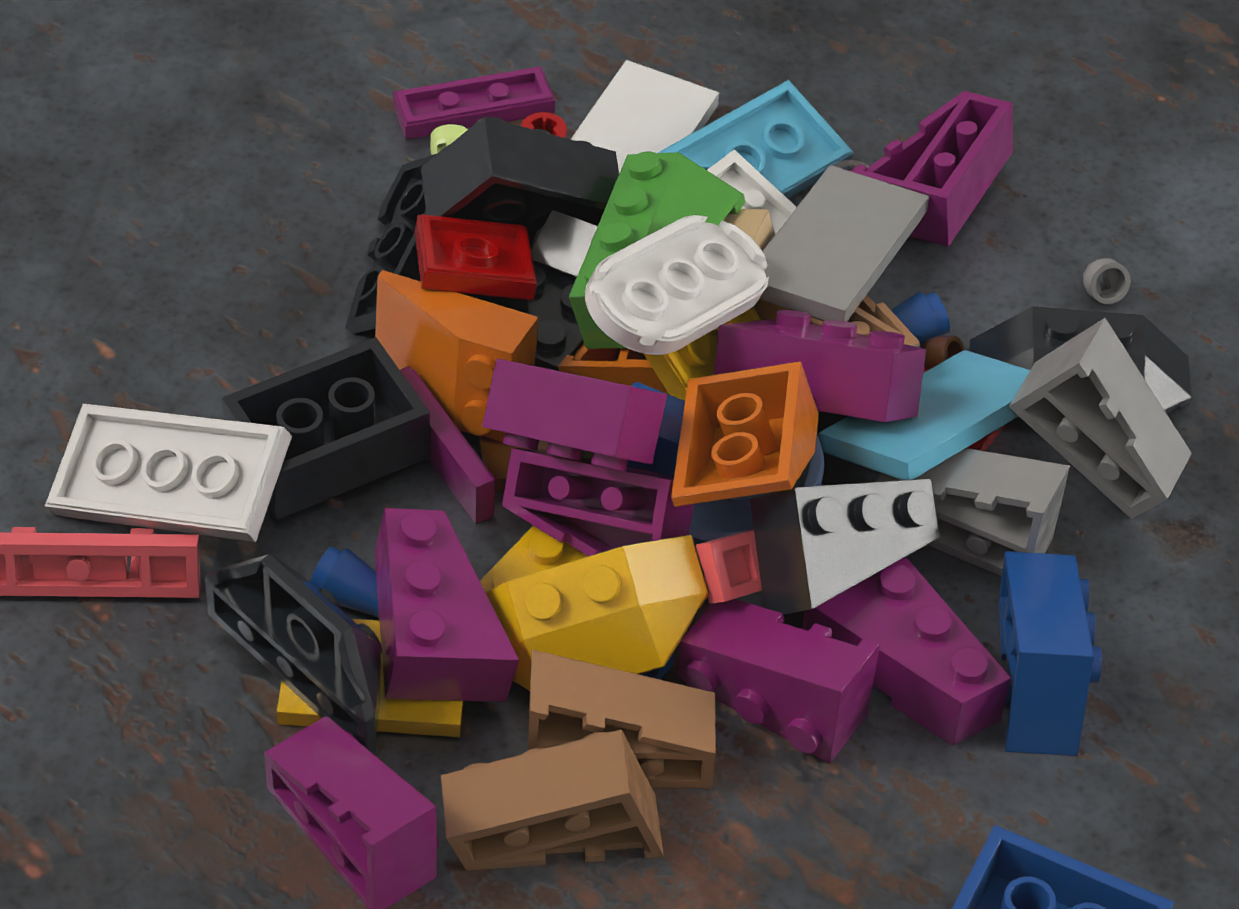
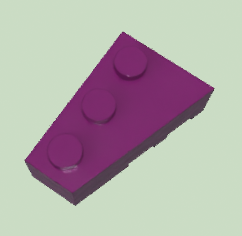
(355, 812)

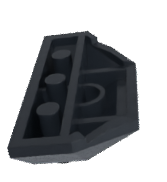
(1043, 329)
(302, 640)

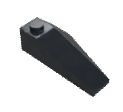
(396, 248)

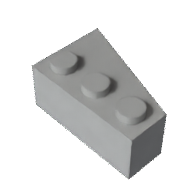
(994, 505)

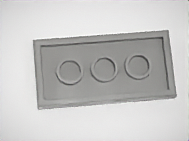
(839, 243)

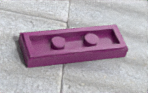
(466, 101)
(455, 458)

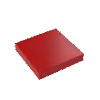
(475, 257)

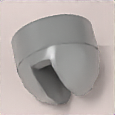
(1114, 276)

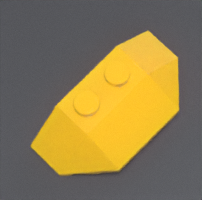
(605, 609)

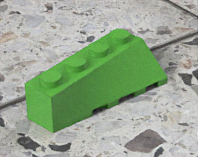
(646, 197)

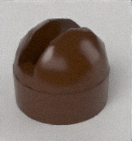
(940, 349)

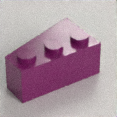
(950, 161)
(845, 370)
(574, 414)
(592, 504)
(435, 615)
(925, 651)
(781, 675)

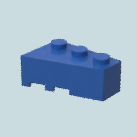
(1047, 650)

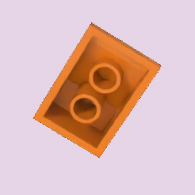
(452, 344)
(744, 434)

